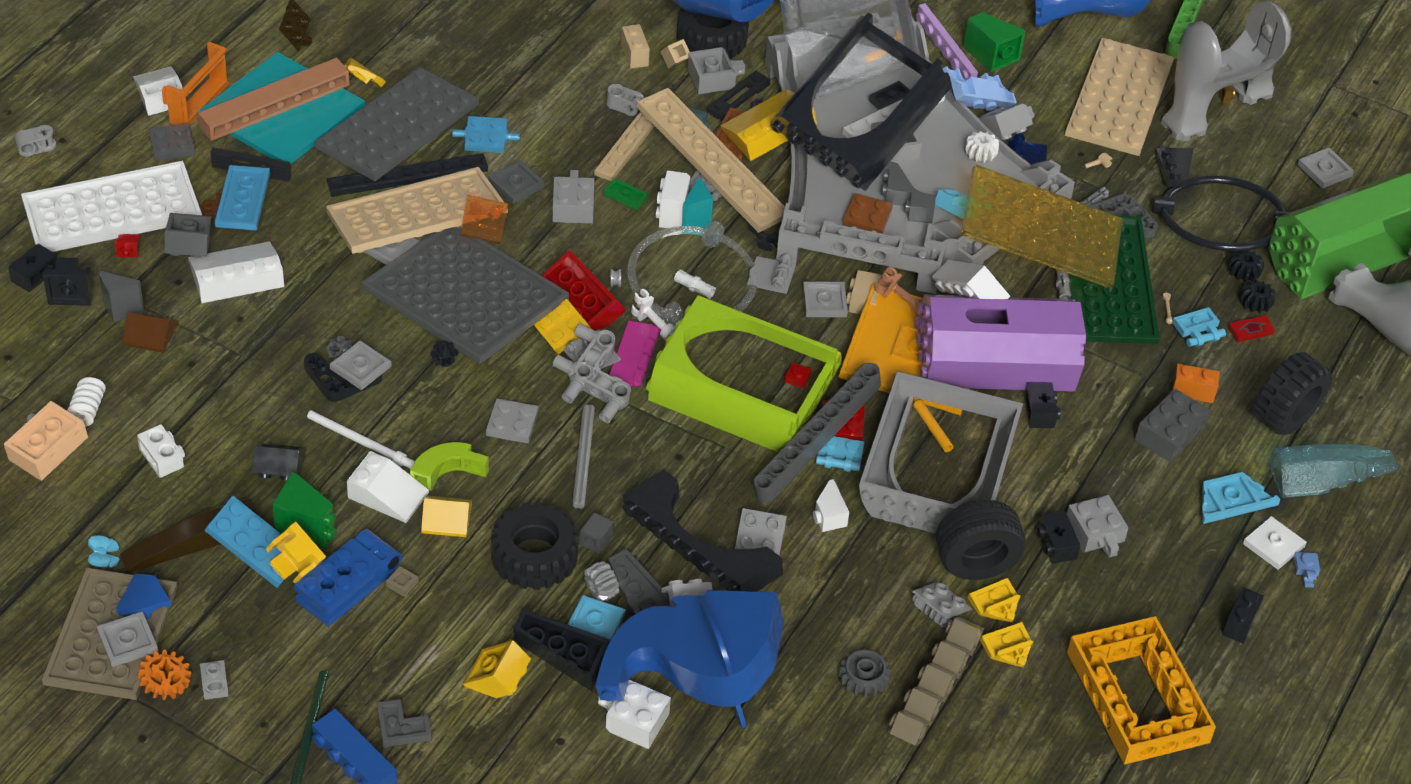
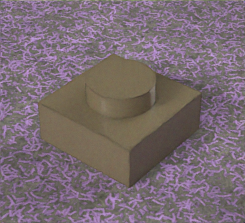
(402, 581)

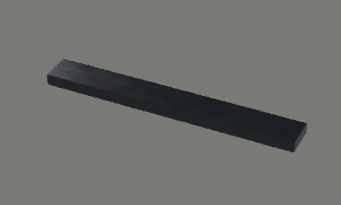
(405, 175)

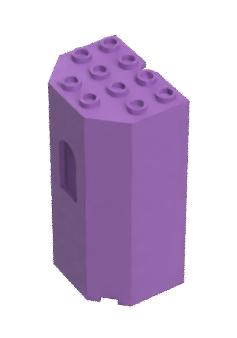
(1000, 341)

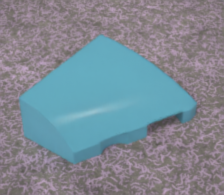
(951, 201)

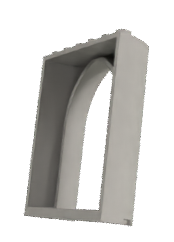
(878, 482)

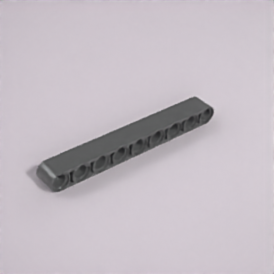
(817, 433)

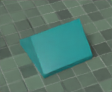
(698, 206)

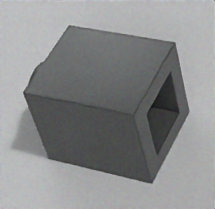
(596, 533)

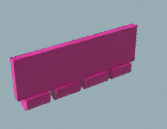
(635, 352)

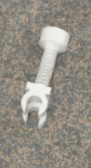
(645, 306)

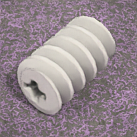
(87, 399)

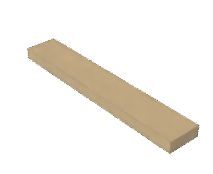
(624, 147)

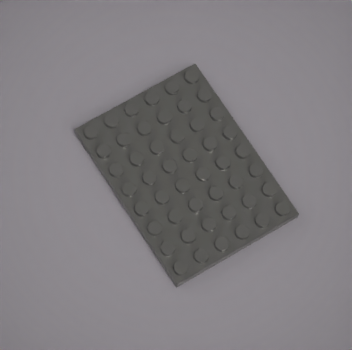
(465, 292)

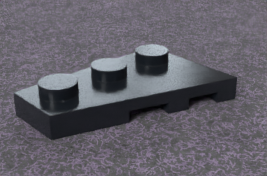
(1174, 165)

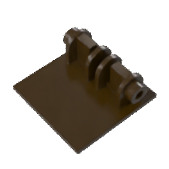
(295, 25)

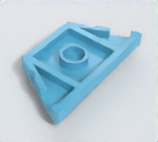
(1233, 496)

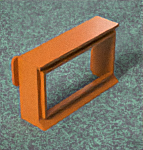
(186, 112)

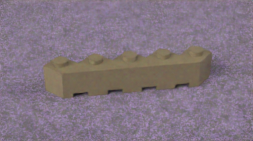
(936, 681)

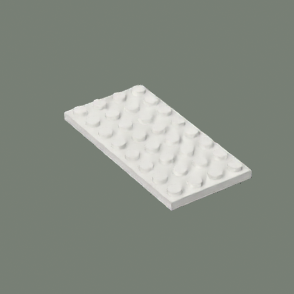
(109, 206)

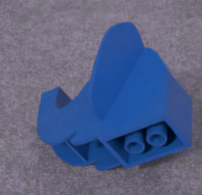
(707, 646)

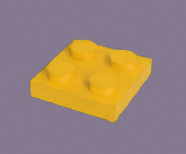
(560, 326)

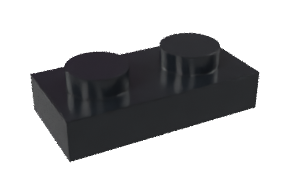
(888, 95)

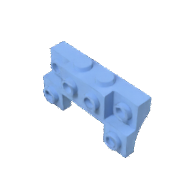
(980, 92)

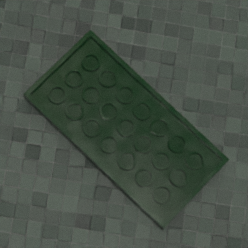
(1127, 308)

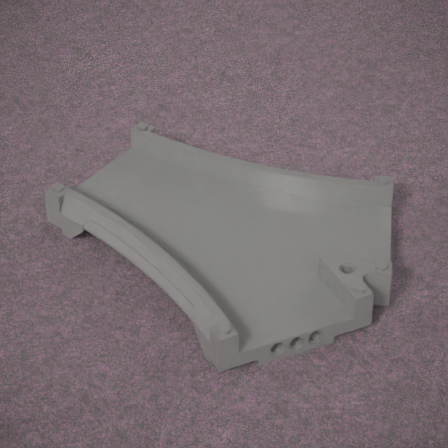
(930, 160)

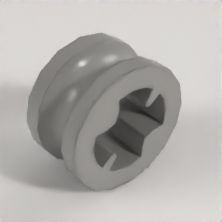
(615, 277)

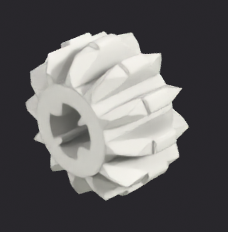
(982, 146)

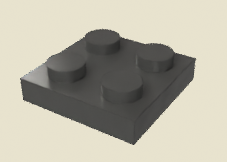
(172, 142)
(516, 182)

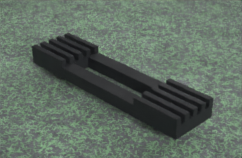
(756, 82)
(223, 158)

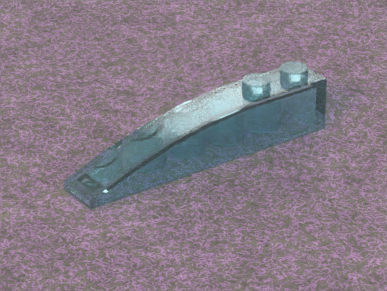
(1322, 467)

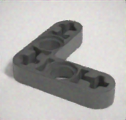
(1126, 206)

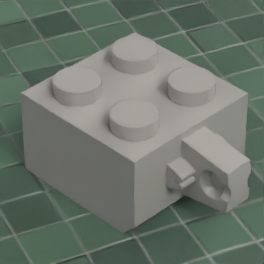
(713, 70)
(1008, 120)
(573, 199)
(1098, 525)

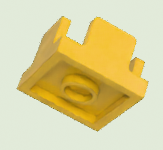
(296, 554)

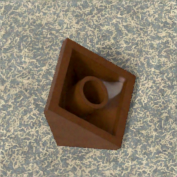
(148, 331)

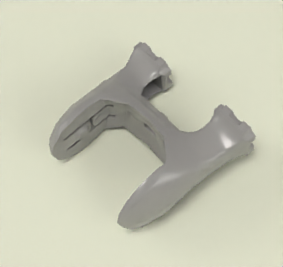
(1245, 65)
(1381, 304)

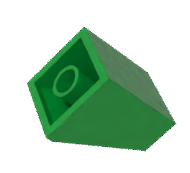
(993, 41)
(308, 508)

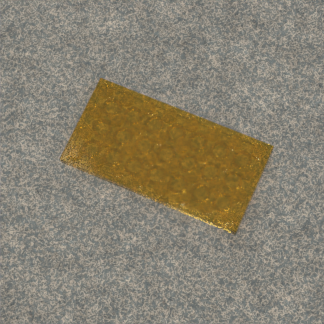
(1042, 226)

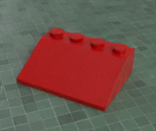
(585, 291)

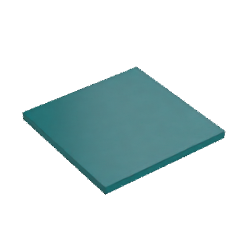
(295, 130)

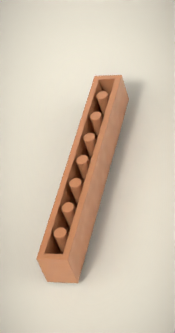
(273, 99)

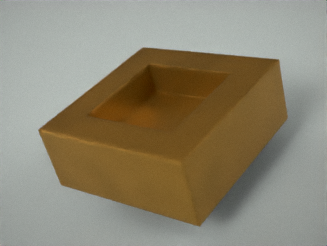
(1226, 95)

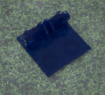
(1029, 152)

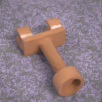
(888, 288)

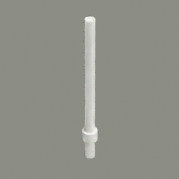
(397, 457)

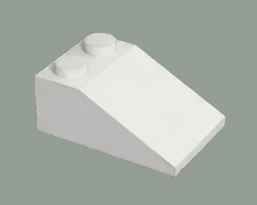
(385, 487)

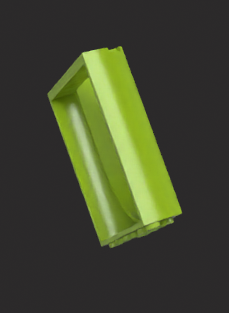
(688, 391)

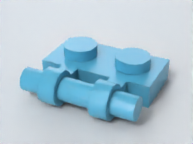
(1196, 322)
(842, 454)

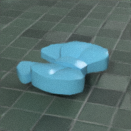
(100, 546)

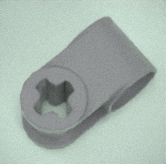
(623, 99)
(34, 142)

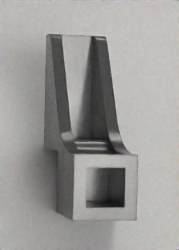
(902, 193)

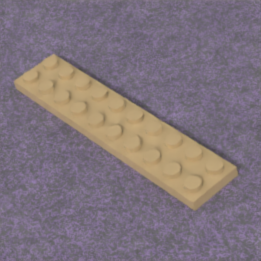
(712, 159)

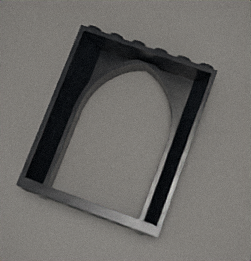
(868, 154)

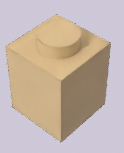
(675, 53)

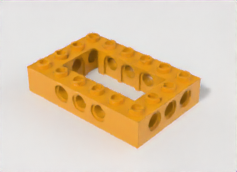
(1189, 720)

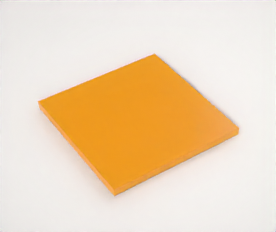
(889, 340)

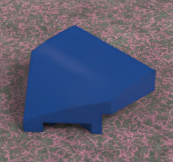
(143, 595)

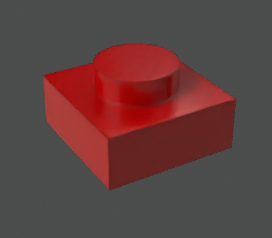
(798, 375)

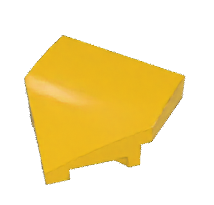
(363, 73)
(996, 601)
(1008, 645)

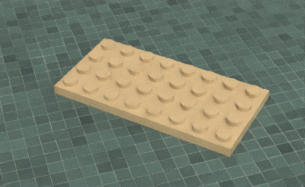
(1119, 96)
(408, 210)

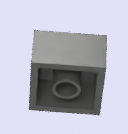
(188, 235)

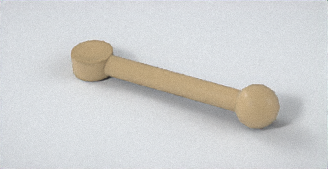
(1166, 296)

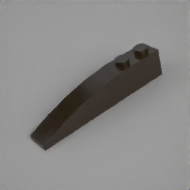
(176, 540)

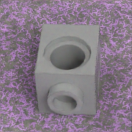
(214, 680)

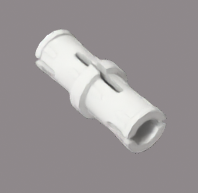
(694, 284)

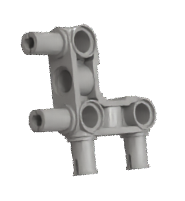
(596, 382)

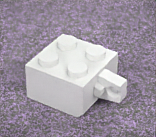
(671, 199)
(638, 715)

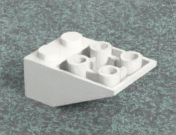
(151, 86)

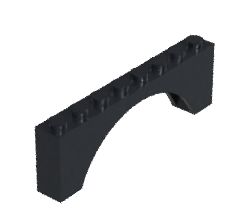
(733, 569)

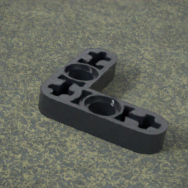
(335, 387)

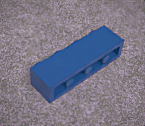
(352, 751)

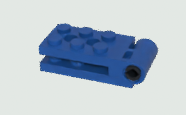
(347, 577)

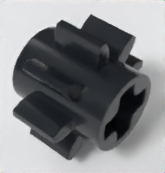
(444, 353)

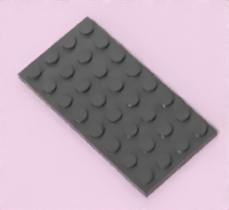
(397, 123)

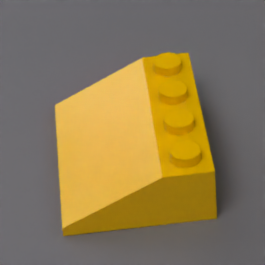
(752, 128)

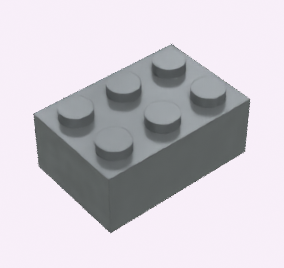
(1172, 425)

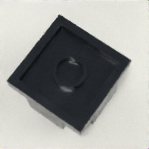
(67, 284)

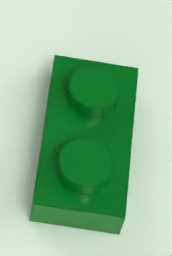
(625, 194)

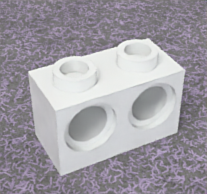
(161, 451)

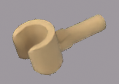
(1103, 159)

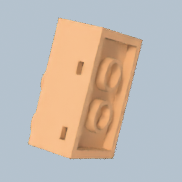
(45, 440)

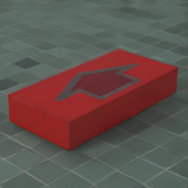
(1251, 328)

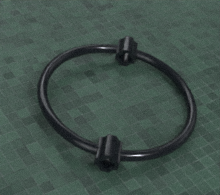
(1165, 206)

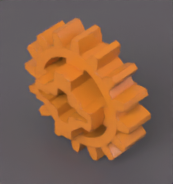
(166, 676)

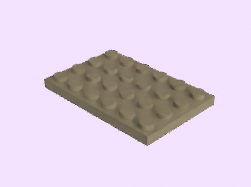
(79, 655)

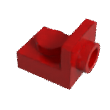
(127, 245)

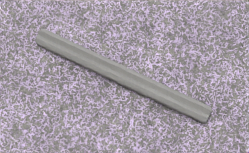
(583, 456)

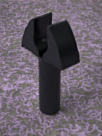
(765, 240)

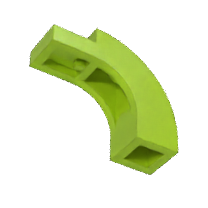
(447, 458)

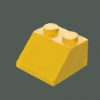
(498, 670)

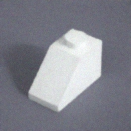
(831, 509)

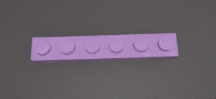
(944, 42)

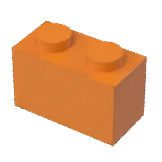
(1196, 382)

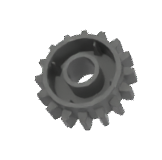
(865, 672)

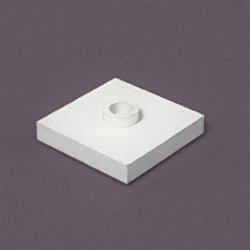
(1274, 543)

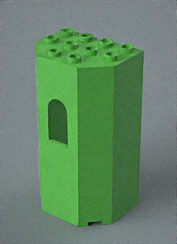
(1343, 231)

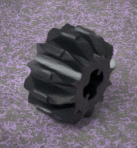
(1246, 265)
(1257, 296)

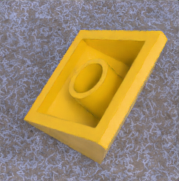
(446, 516)

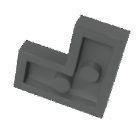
(401, 731)

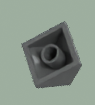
(120, 295)

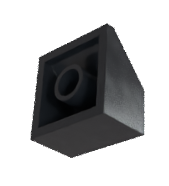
(277, 460)

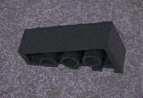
(562, 646)

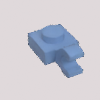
(1308, 566)

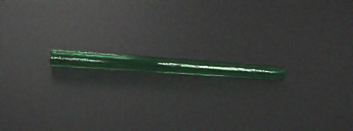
(308, 732)

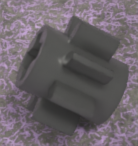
(338, 346)

